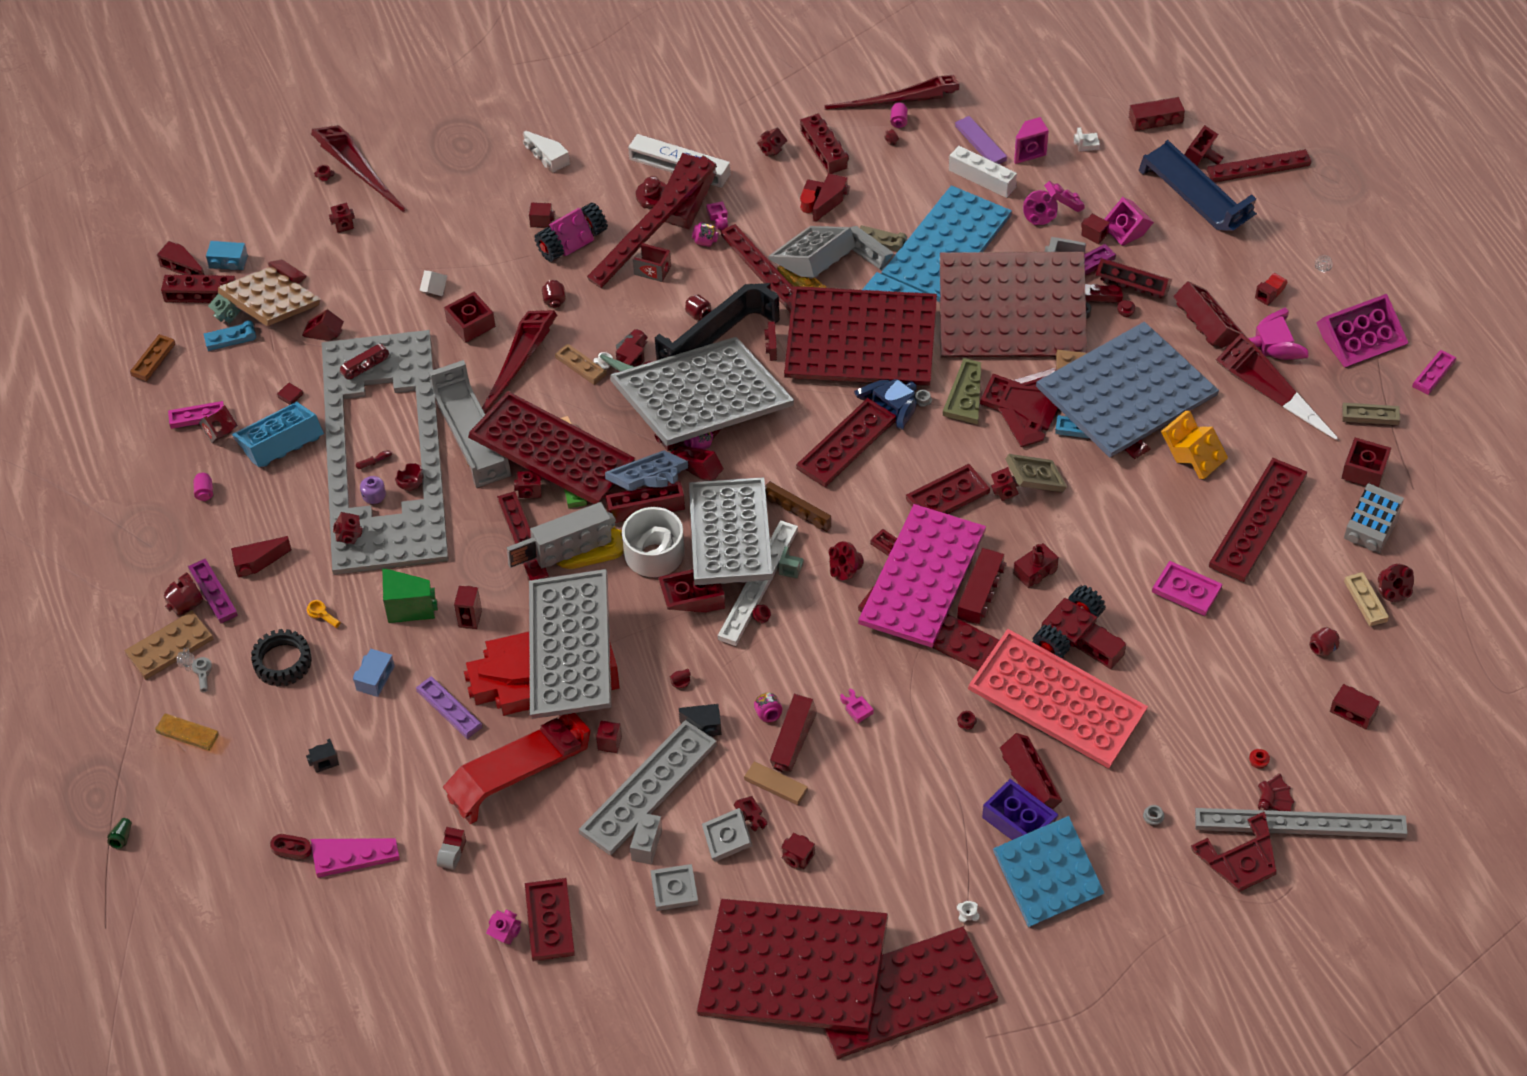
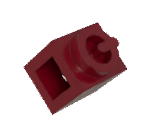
(798, 851)

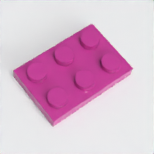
(1187, 588)

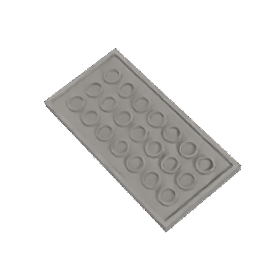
(730, 531)
(569, 644)

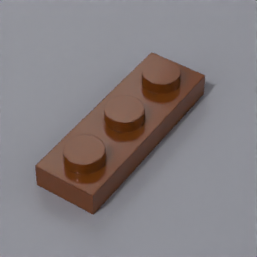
(152, 357)

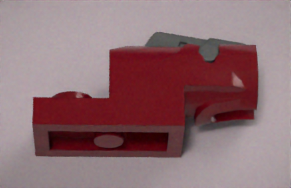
(631, 348)

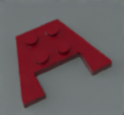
(1245, 863)

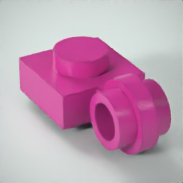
(718, 212)

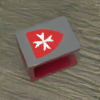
(652, 263)
(224, 418)

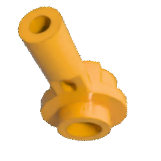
(317, 609)

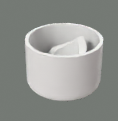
(648, 528)

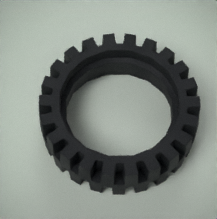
(288, 674)

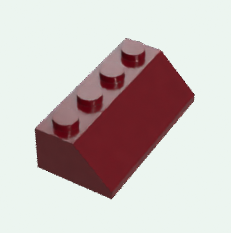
(1207, 315)

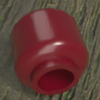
(553, 293)
(697, 307)
(1324, 641)

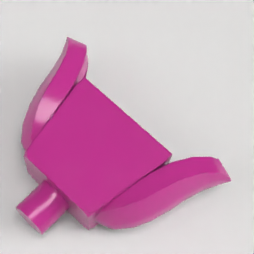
(1275, 338)

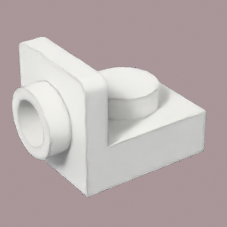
(1086, 141)

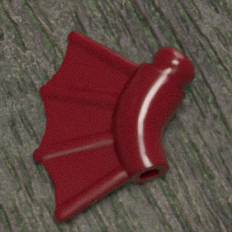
(1275, 794)

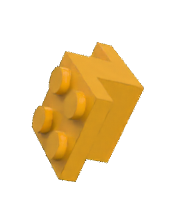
(1194, 444)

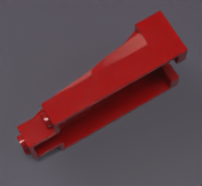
(505, 674)

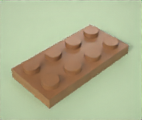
(163, 646)

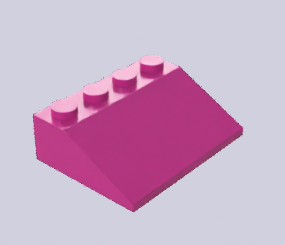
(1362, 331)

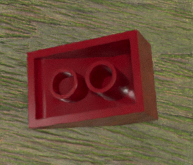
(683, 595)

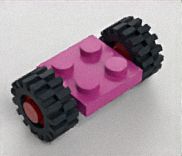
(571, 232)

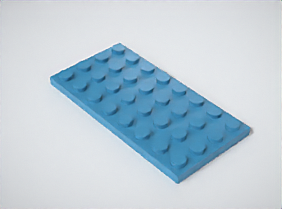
(953, 225)

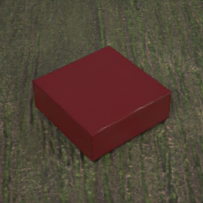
(290, 393)

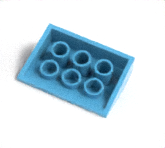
(278, 434)

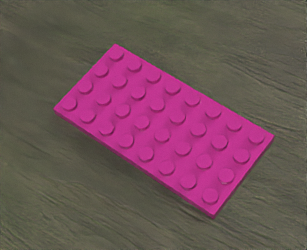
(922, 575)

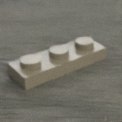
(1370, 413)

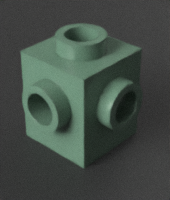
(224, 309)

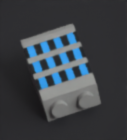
(1374, 518)

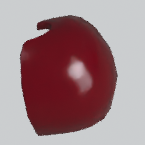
(410, 477)

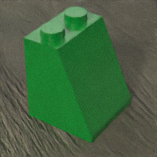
(407, 597)

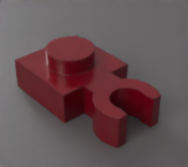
(751, 812)

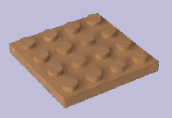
(269, 296)

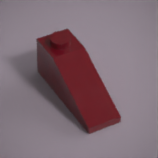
(831, 195)
(178, 259)
(701, 462)
(254, 557)

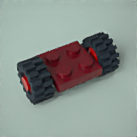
(1070, 621)

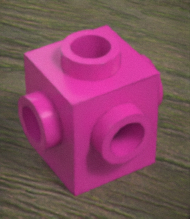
(504, 926)

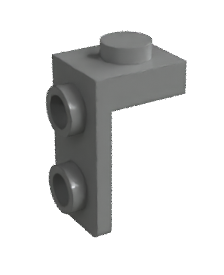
(1065, 245)

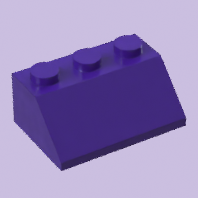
(1016, 811)

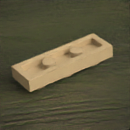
(1366, 599)

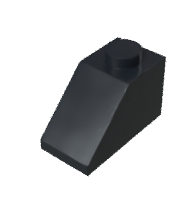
(703, 717)

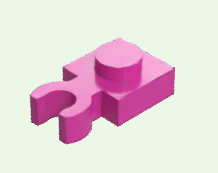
(856, 707)

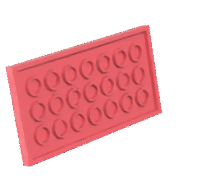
(1058, 698)

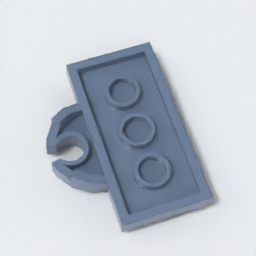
(648, 471)

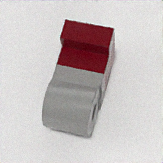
(451, 848)

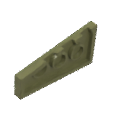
(965, 393)

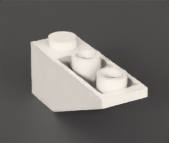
(550, 152)

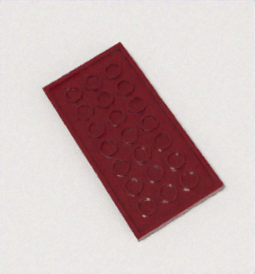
(549, 447)
(919, 989)

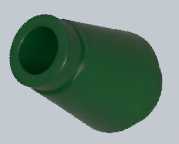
(119, 834)

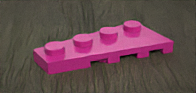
(345, 855)

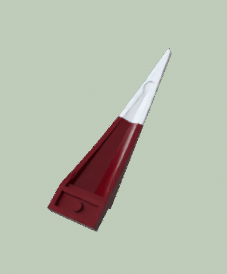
(1252, 367)

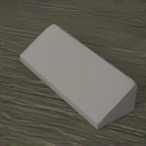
(870, 248)

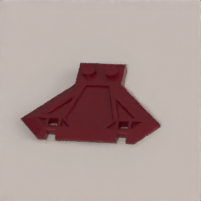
(1021, 405)

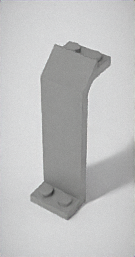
(462, 413)

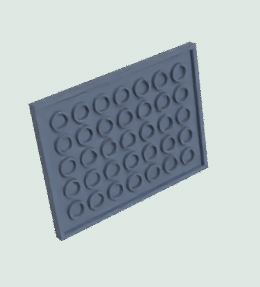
(1126, 389)

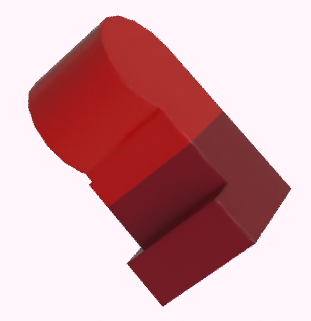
(809, 195)
(1271, 287)

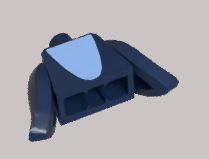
(892, 396)

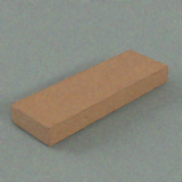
(580, 364)
(776, 783)

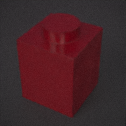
(541, 215)
(1095, 228)
(609, 736)

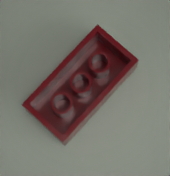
(688, 210)

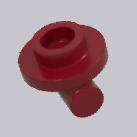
(680, 679)

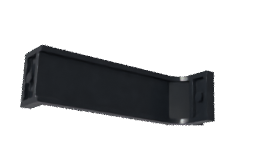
(745, 301)

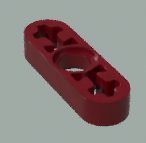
(355, 367)

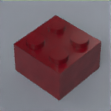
(469, 317)
(1366, 462)

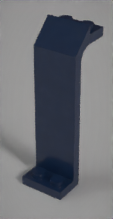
(1197, 188)

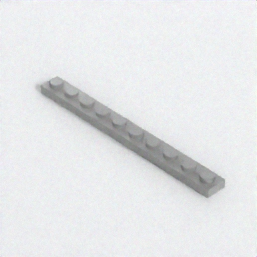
(1304, 822)

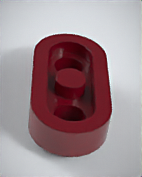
(292, 846)

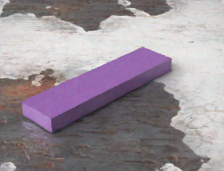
(980, 140)
(449, 707)

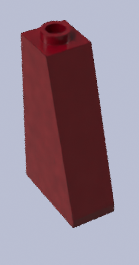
(793, 733)

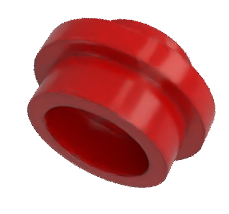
(1257, 762)

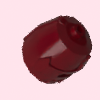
(183, 595)

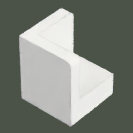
(433, 283)

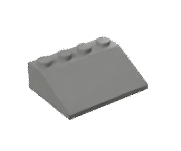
(814, 250)

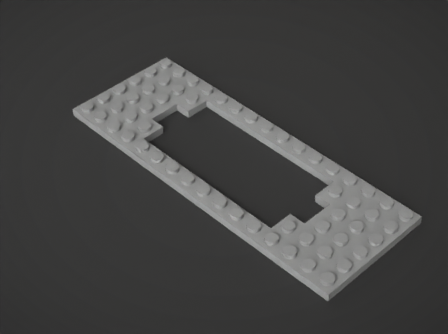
(420, 530)

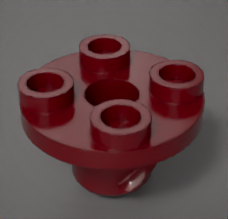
(650, 192)
(844, 560)
(1396, 582)

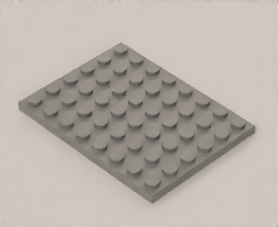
(701, 390)

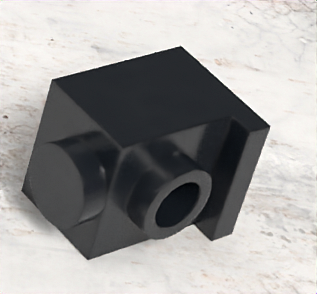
(322, 757)

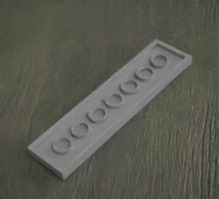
(647, 787)

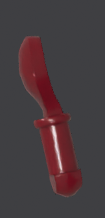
(372, 461)

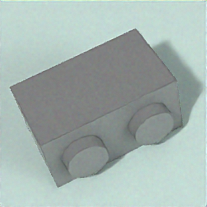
(646, 838)

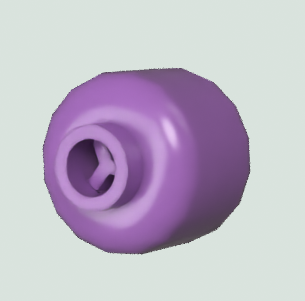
(372, 490)

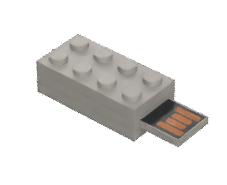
(564, 537)

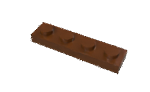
(798, 506)

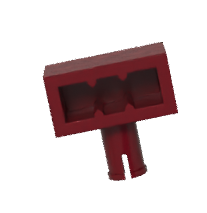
(1202, 147)
(1036, 565)

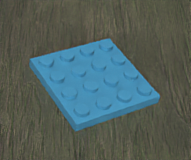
(1048, 871)

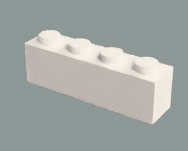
(982, 171)

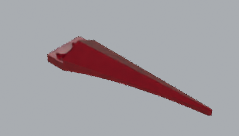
(925, 90)
(342, 147)
(528, 336)

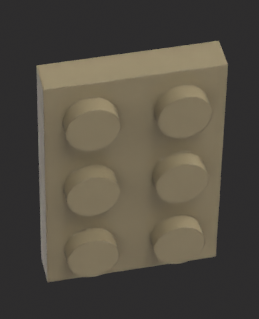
(1035, 473)

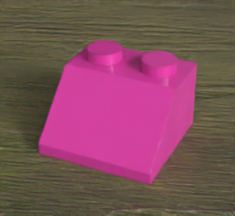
(1031, 141)
(1127, 221)

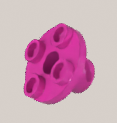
(1040, 207)

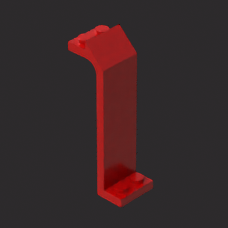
(508, 766)

